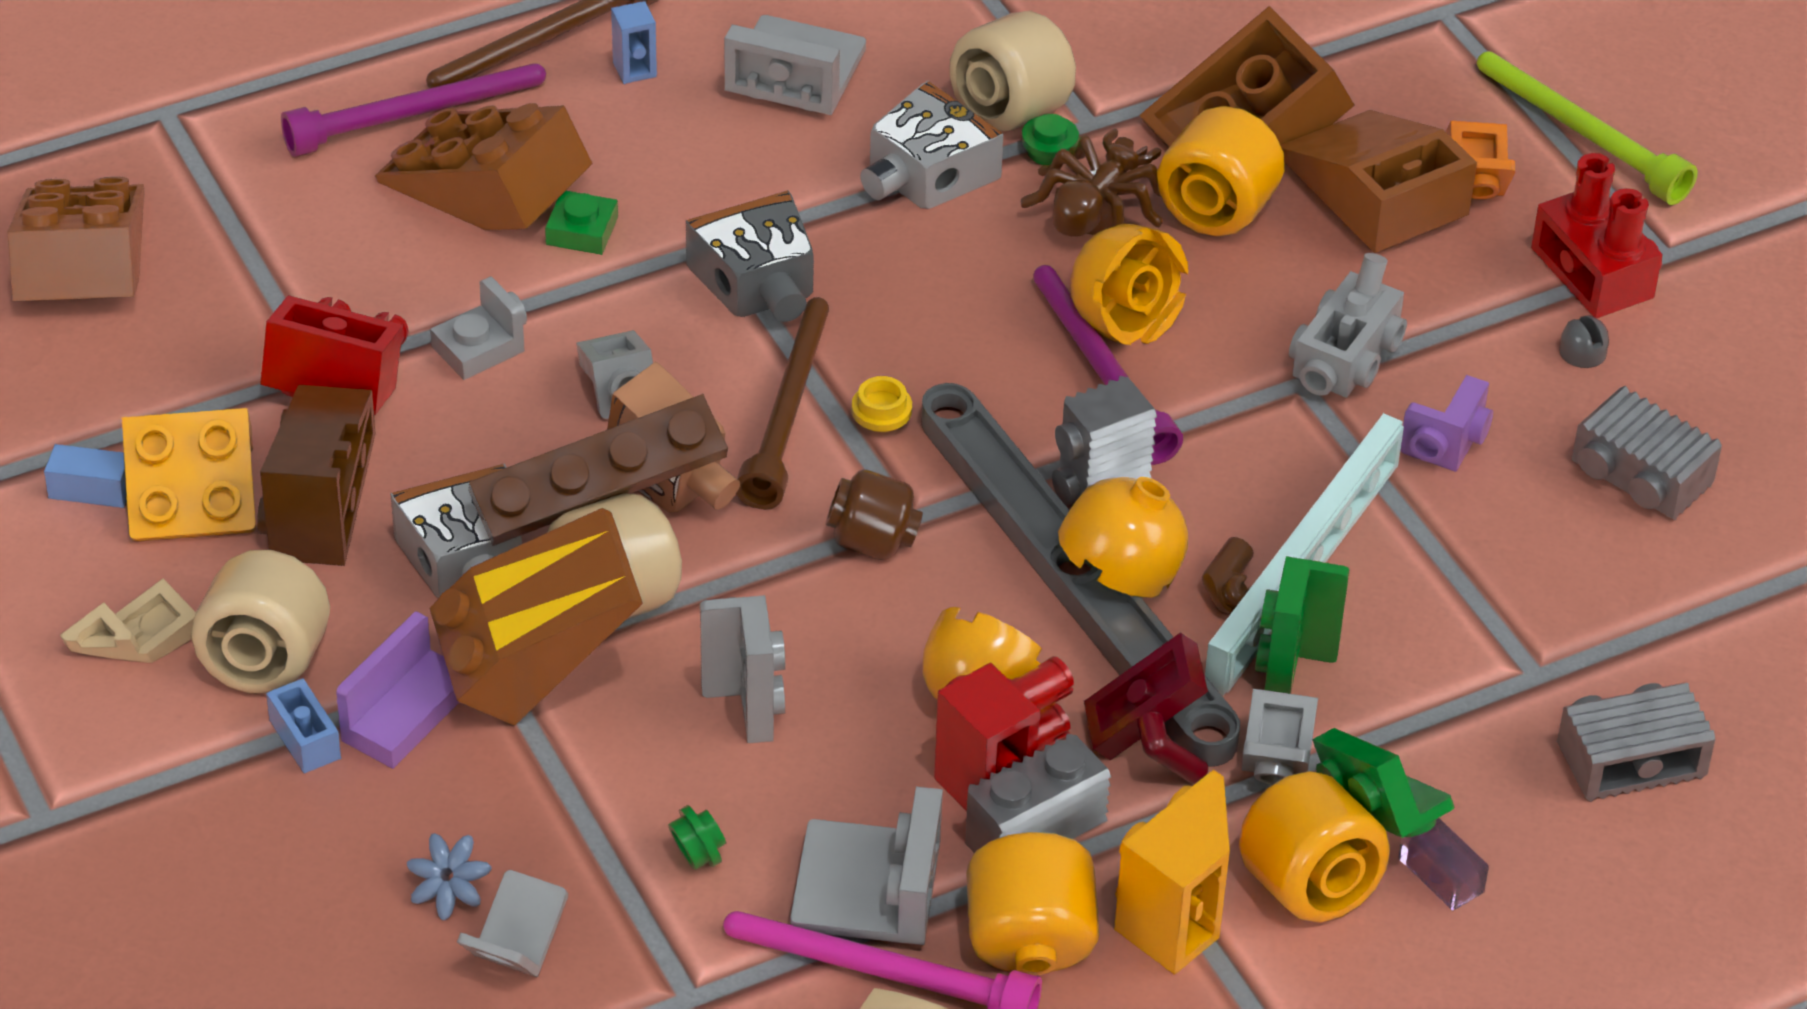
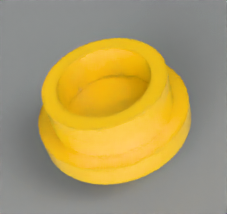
(882, 404)

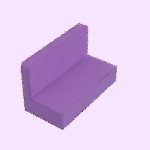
(395, 695)

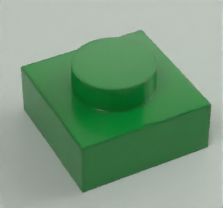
(581, 222)

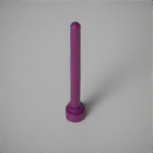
(307, 129)
(1168, 435)

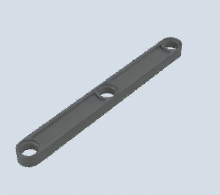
(1031, 517)

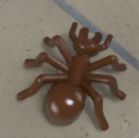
(1091, 198)

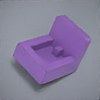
(1449, 435)

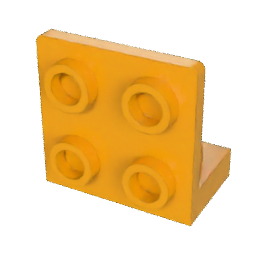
(189, 474)

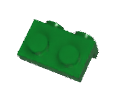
(1303, 620)
(1380, 783)

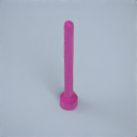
(1004, 992)

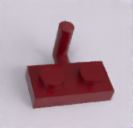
(1144, 699)

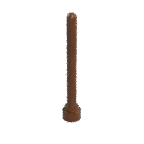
(523, 40)
(764, 474)

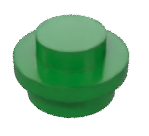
(1047, 135)
(697, 837)

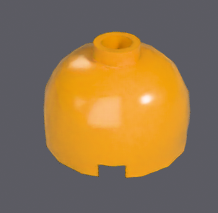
(1129, 283)
(1128, 533)
(963, 646)

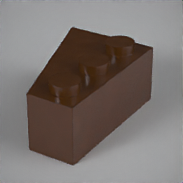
(317, 473)

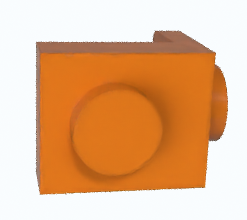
(1489, 148)

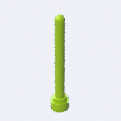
(1668, 176)

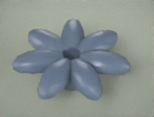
(438, 873)

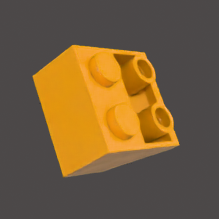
(1176, 876)

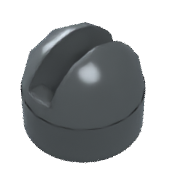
(1577, 341)

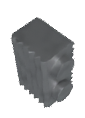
(1103, 438)
(1646, 453)
(1636, 740)
(1046, 793)

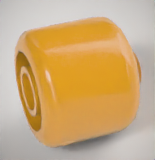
(1220, 171)
(1314, 846)
(1032, 903)

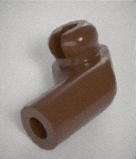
(1224, 576)

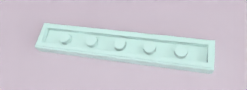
(1313, 539)

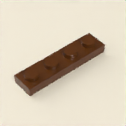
(598, 468)

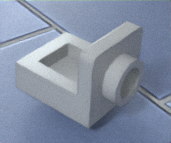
(1278, 735)

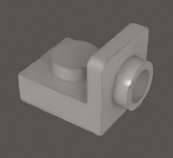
(483, 333)
(612, 363)

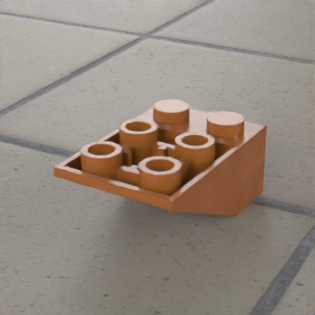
(490, 164)
(1385, 175)
(77, 240)

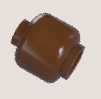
(873, 514)

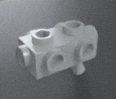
(1349, 332)

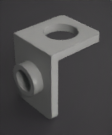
(519, 923)

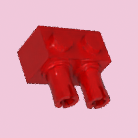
(1598, 240)
(332, 348)
(997, 721)

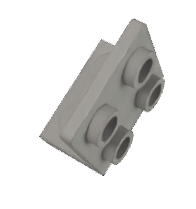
(791, 63)
(870, 876)

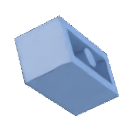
(634, 42)
(86, 476)
(303, 725)

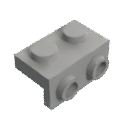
(741, 660)

